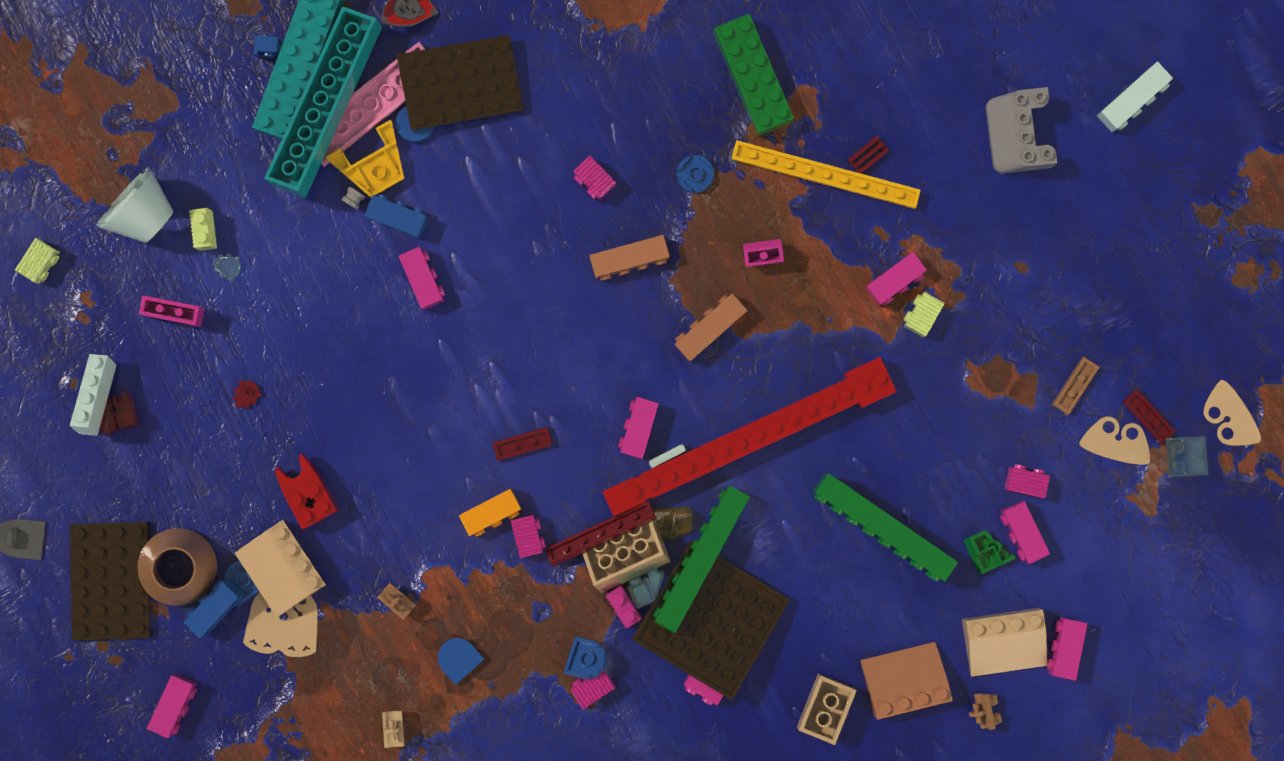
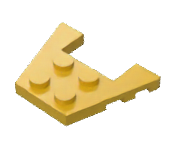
(376, 170)

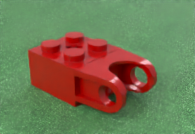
(302, 488)

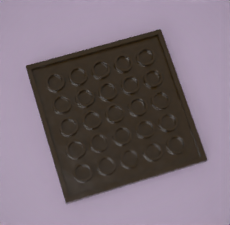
(721, 628)

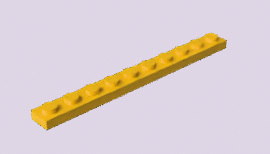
(825, 174)

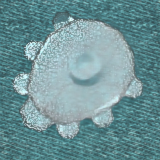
(227, 266)

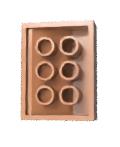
(905, 680)

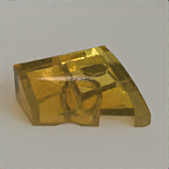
(673, 521)

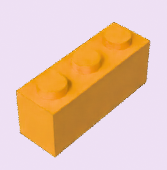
(490, 513)

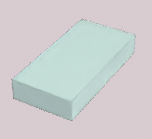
(666, 456)

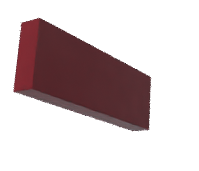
(1148, 416)
(522, 443)

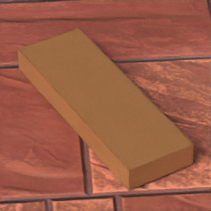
(1075, 385)

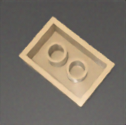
(826, 709)

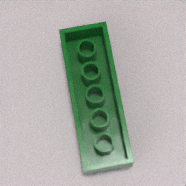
(753, 75)

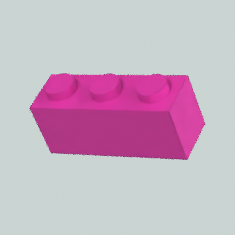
(422, 277)
(896, 279)
(171, 311)
(638, 427)
(1024, 532)
(1067, 648)
(172, 705)

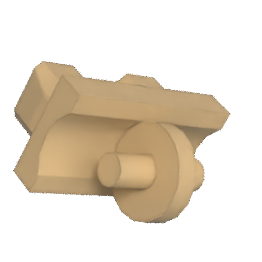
(393, 729)

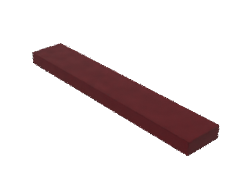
(600, 533)

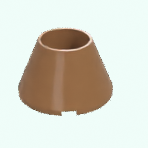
(202, 557)

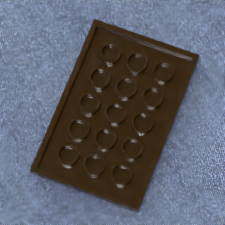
(460, 82)
(106, 583)

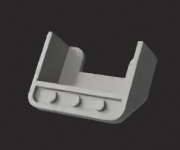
(1013, 132)

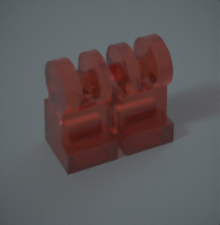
(124, 417)

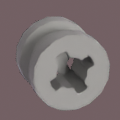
(353, 198)

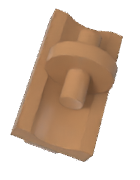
(396, 601)
(983, 711)

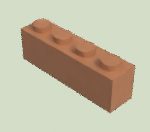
(629, 257)
(711, 327)

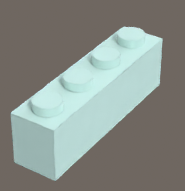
(1134, 97)
(93, 395)

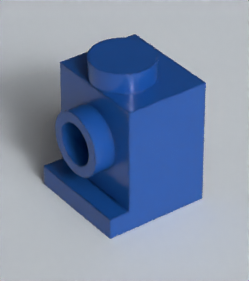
(267, 46)

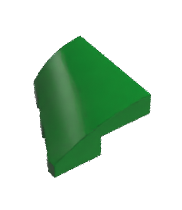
(986, 552)

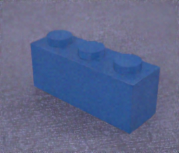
(396, 216)
(213, 607)

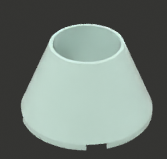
(138, 210)

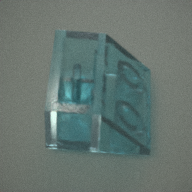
(1187, 456)
(646, 589)

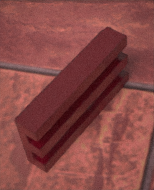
(880, 145)

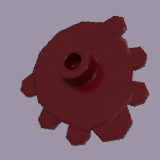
(246, 394)

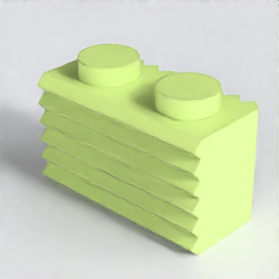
(203, 229)
(38, 261)
(923, 314)

